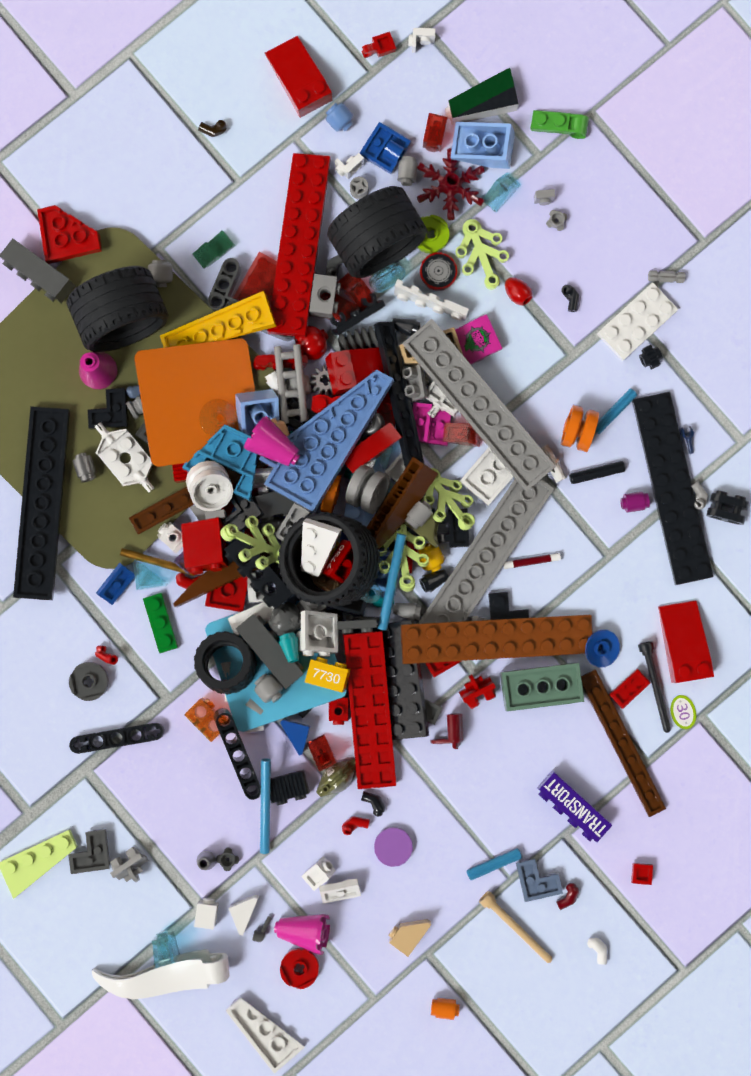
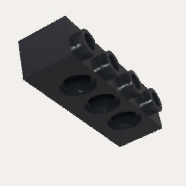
(273, 598)

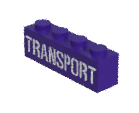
(574, 806)

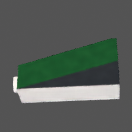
(484, 100)

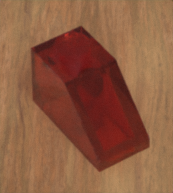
(434, 132)

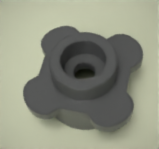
(227, 864)

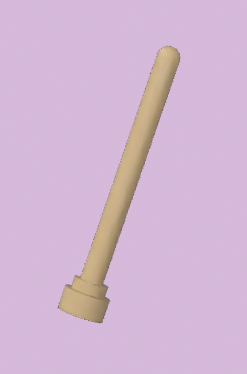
(488, 900)

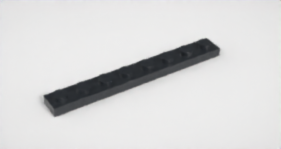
(400, 403)

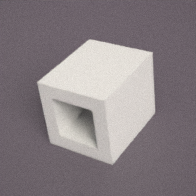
(206, 914)

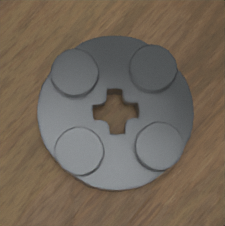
(80, 674)

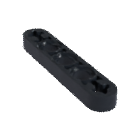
(107, 738)

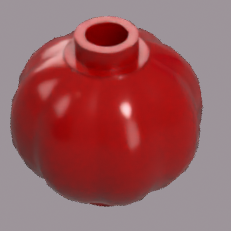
(314, 343)

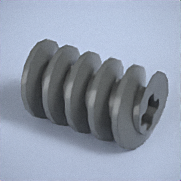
(358, 340)

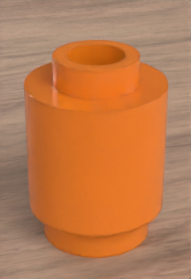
(444, 1008)

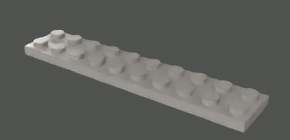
(478, 405)
(487, 553)

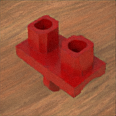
(476, 688)

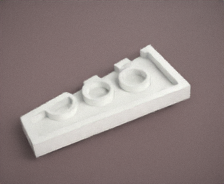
(430, 300)
(266, 1037)

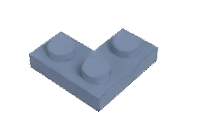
(537, 887)

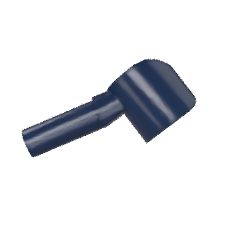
(688, 437)

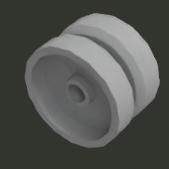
(367, 489)

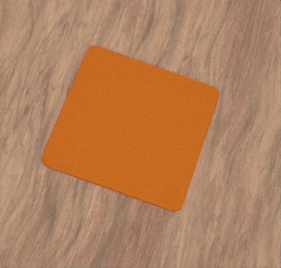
(179, 383)

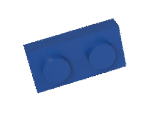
(115, 583)

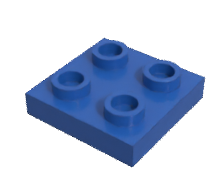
(385, 148)

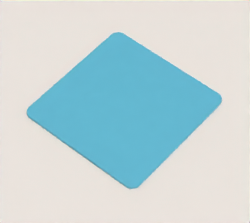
(294, 699)

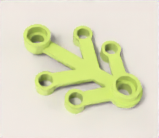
(480, 250)
(465, 520)
(231, 532)
(407, 552)

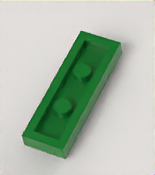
(160, 623)

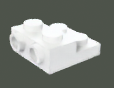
(318, 633)

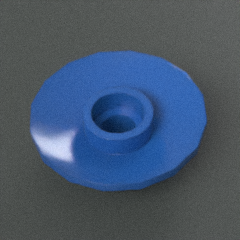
(609, 648)

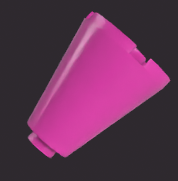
(97, 370)
(272, 443)
(305, 931)

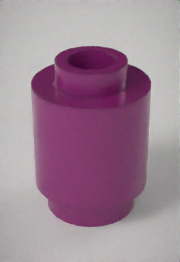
(635, 501)

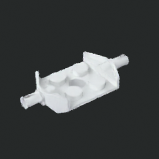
(113, 446)

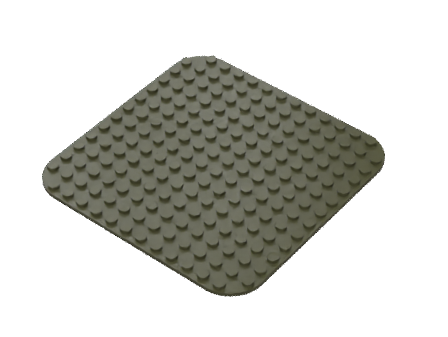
(42, 370)

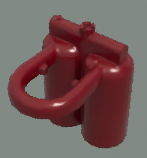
(455, 731)

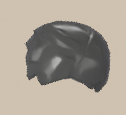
(285, 619)

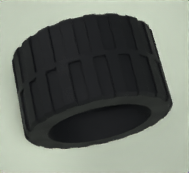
(209, 646)

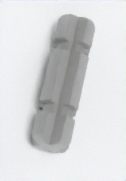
(666, 276)

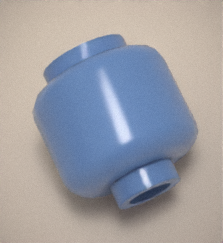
(339, 117)

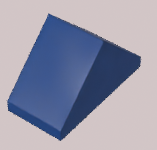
(296, 733)

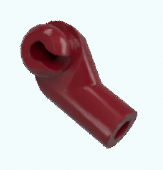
(570, 898)

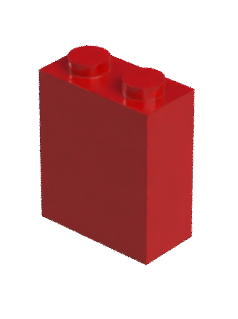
(203, 546)

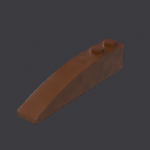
(400, 500)
(213, 580)

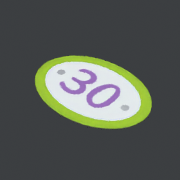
(683, 712)

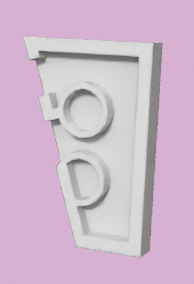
(317, 544)

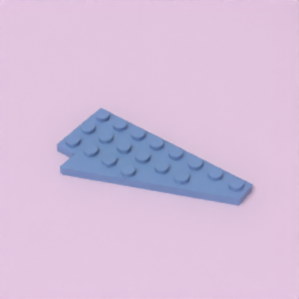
(327, 443)

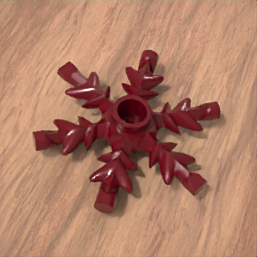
(450, 185)

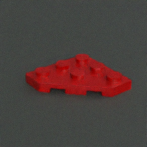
(65, 235)

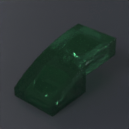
(214, 249)

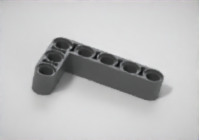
(225, 294)

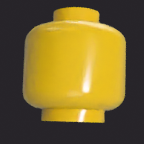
(435, 556)

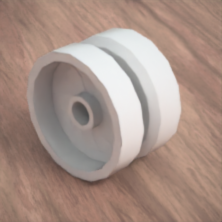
(209, 486)

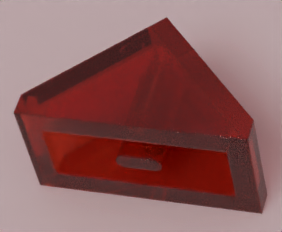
(355, 289)
(460, 434)
(322, 752)

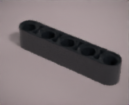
(237, 762)

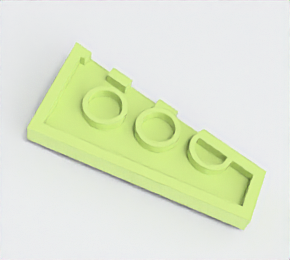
(31, 864)

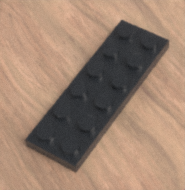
(404, 688)

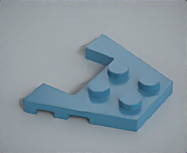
(228, 450)

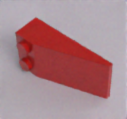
(299, 76)
(351, 367)
(685, 642)

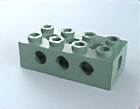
(551, 696)

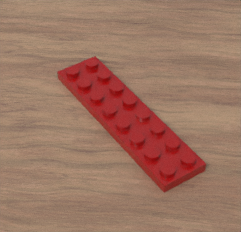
(370, 710)

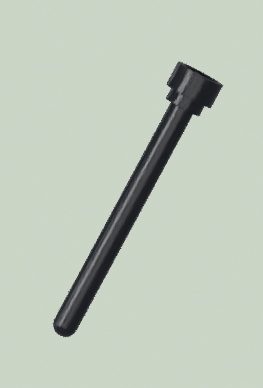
(647, 650)

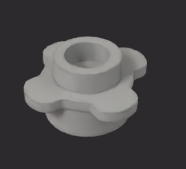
(562, 217)

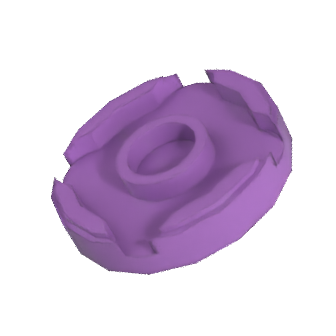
(393, 846)

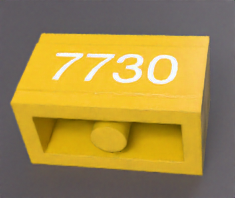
(327, 675)

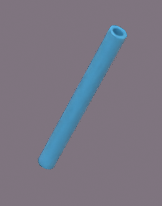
(392, 581)
(265, 806)

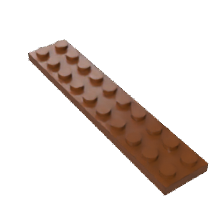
(495, 639)

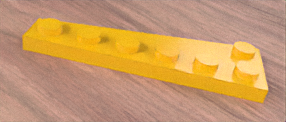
(229, 322)

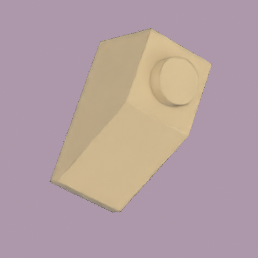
(408, 935)

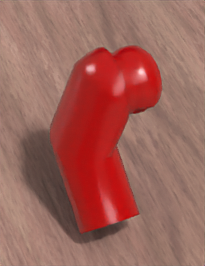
(184, 581)
(108, 658)
(354, 822)

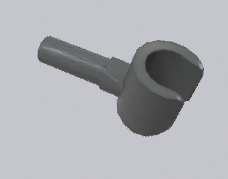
(259, 935)

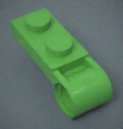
(562, 123)

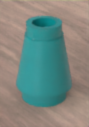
(289, 646)

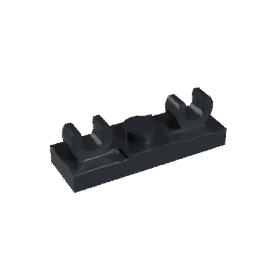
(356, 315)

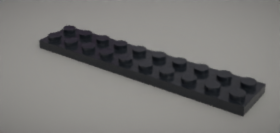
(672, 488)
(41, 503)

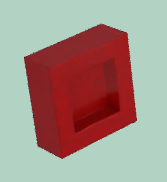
(642, 873)

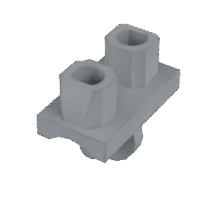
(416, 383)
(129, 869)

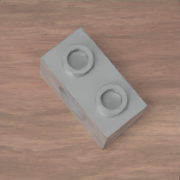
(321, 285)

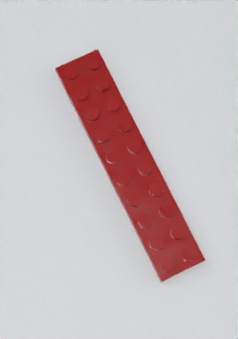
(299, 244)

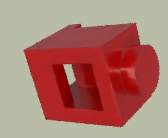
(343, 704)

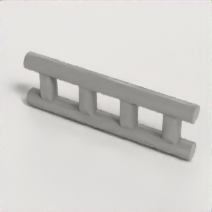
(282, 375)

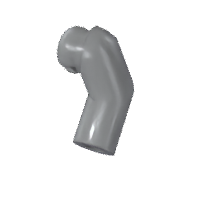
(700, 496)

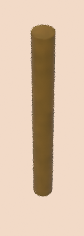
(152, 560)

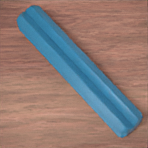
(615, 410)
(494, 864)

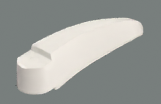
(189, 972)

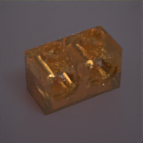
(203, 723)

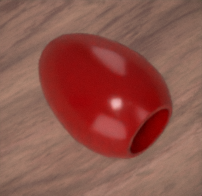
(518, 291)

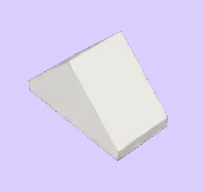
(242, 912)

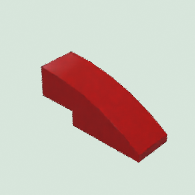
(373, 447)

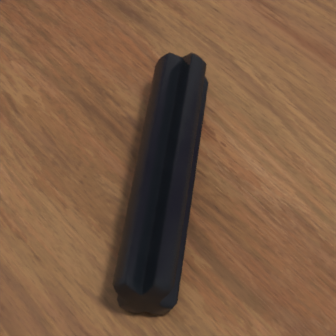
(597, 472)

